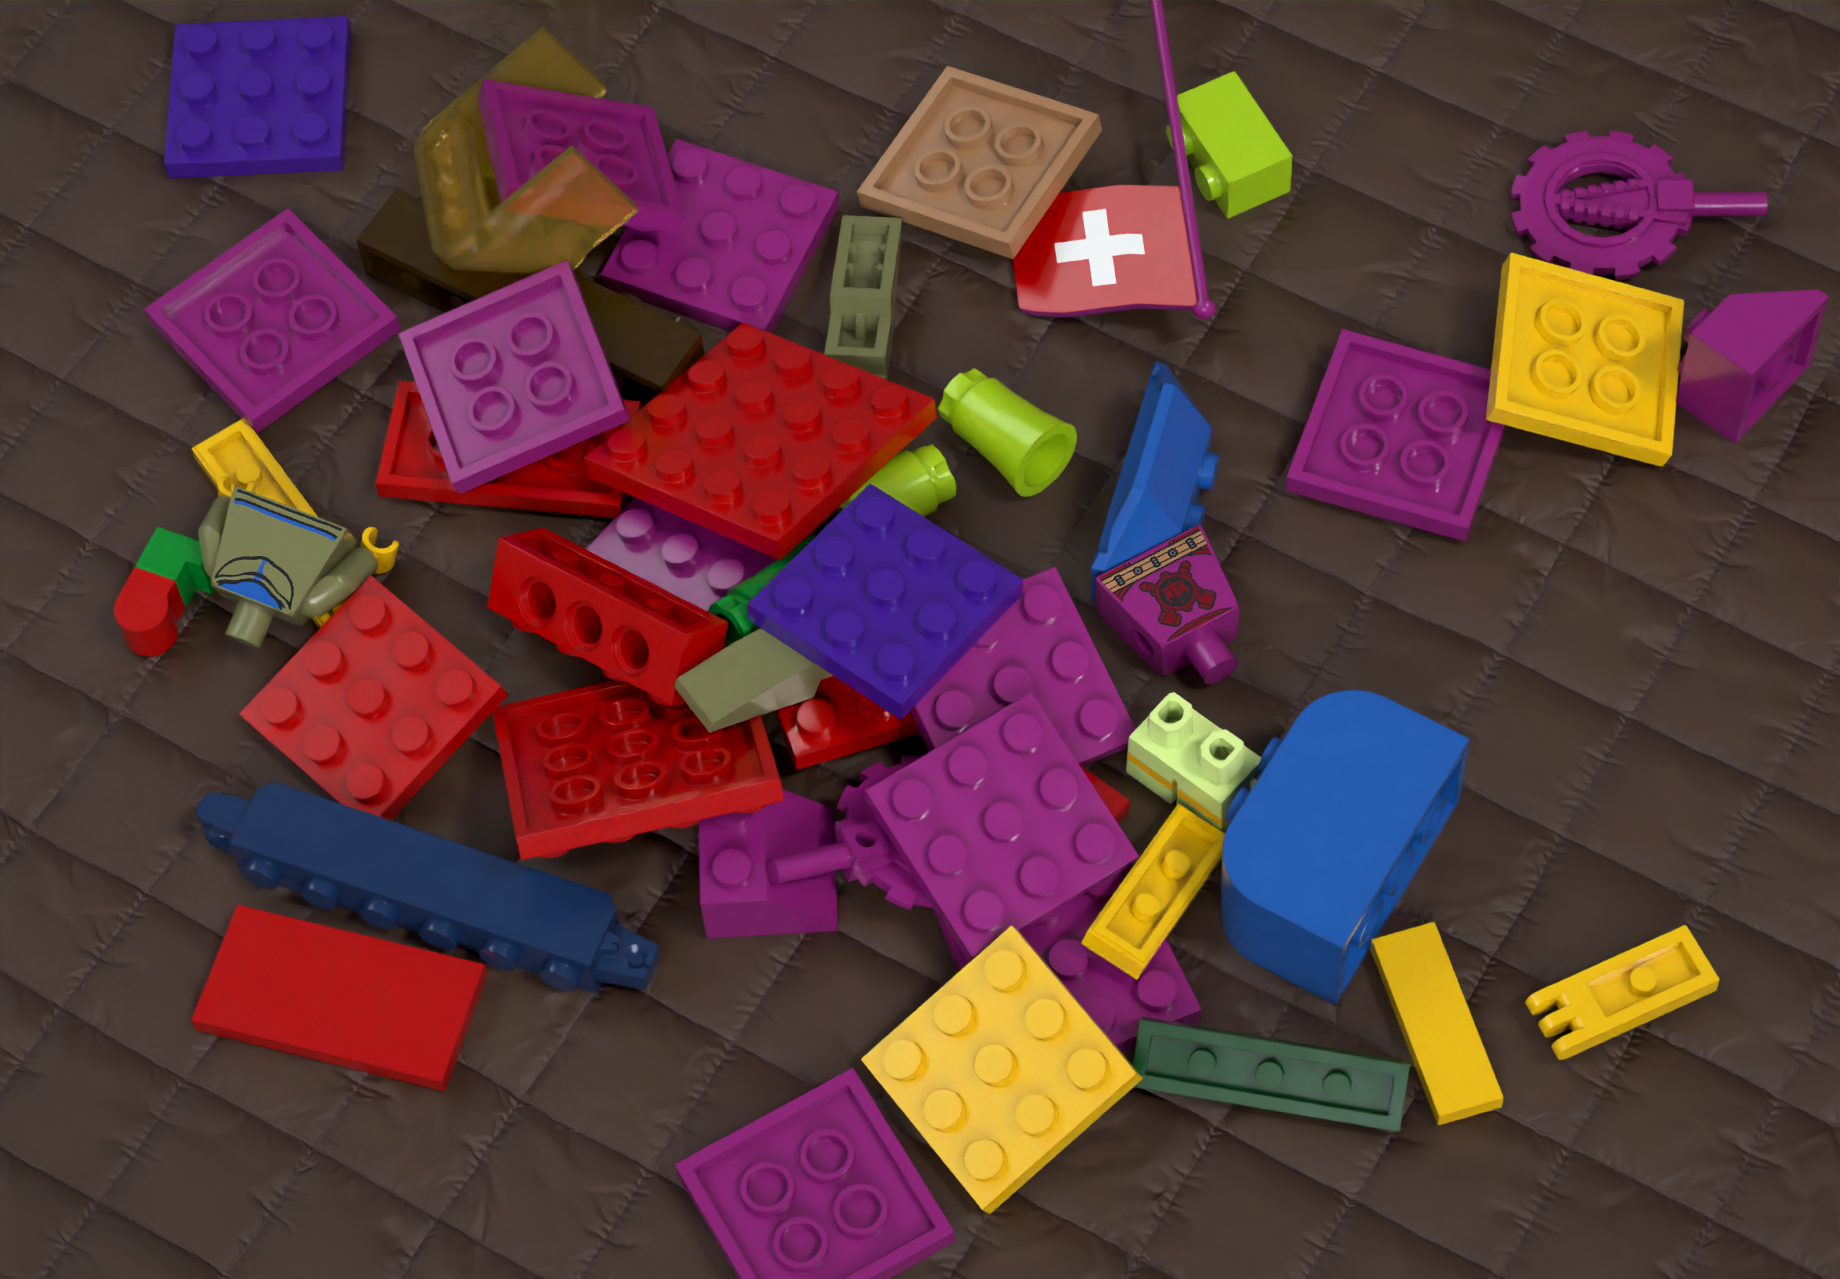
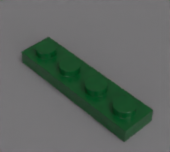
(1271, 1073)

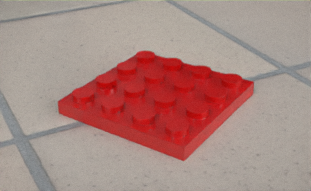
(761, 439)
(620, 765)

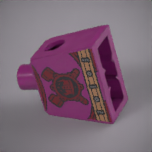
(1173, 607)

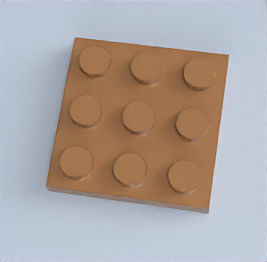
(980, 161)

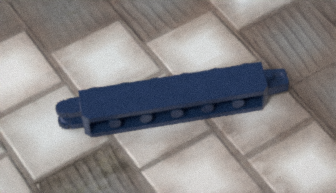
(428, 887)

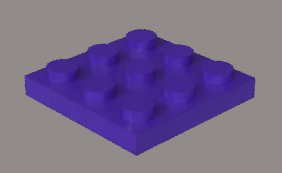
(258, 97)
(885, 600)

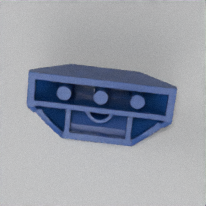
(1160, 475)

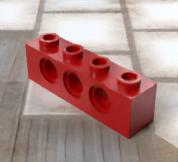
(602, 612)

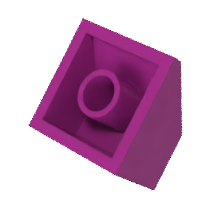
(1747, 356)
(734, 876)

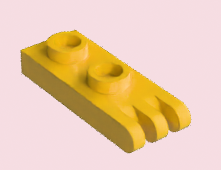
(1624, 992)

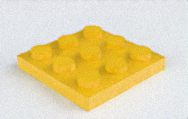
(1585, 360)
(1001, 1069)

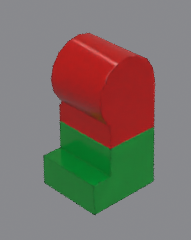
(160, 592)

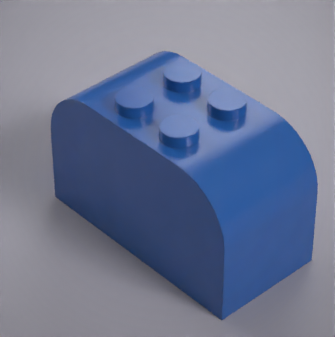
(1335, 835)

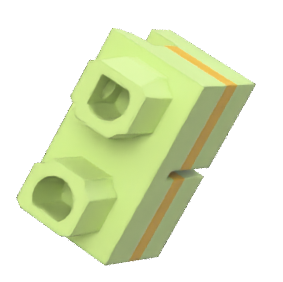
(1190, 760)

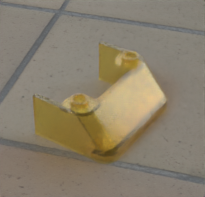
(545, 221)

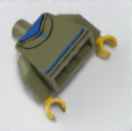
(281, 560)

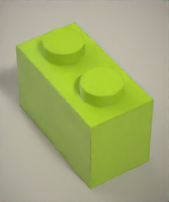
(1232, 146)

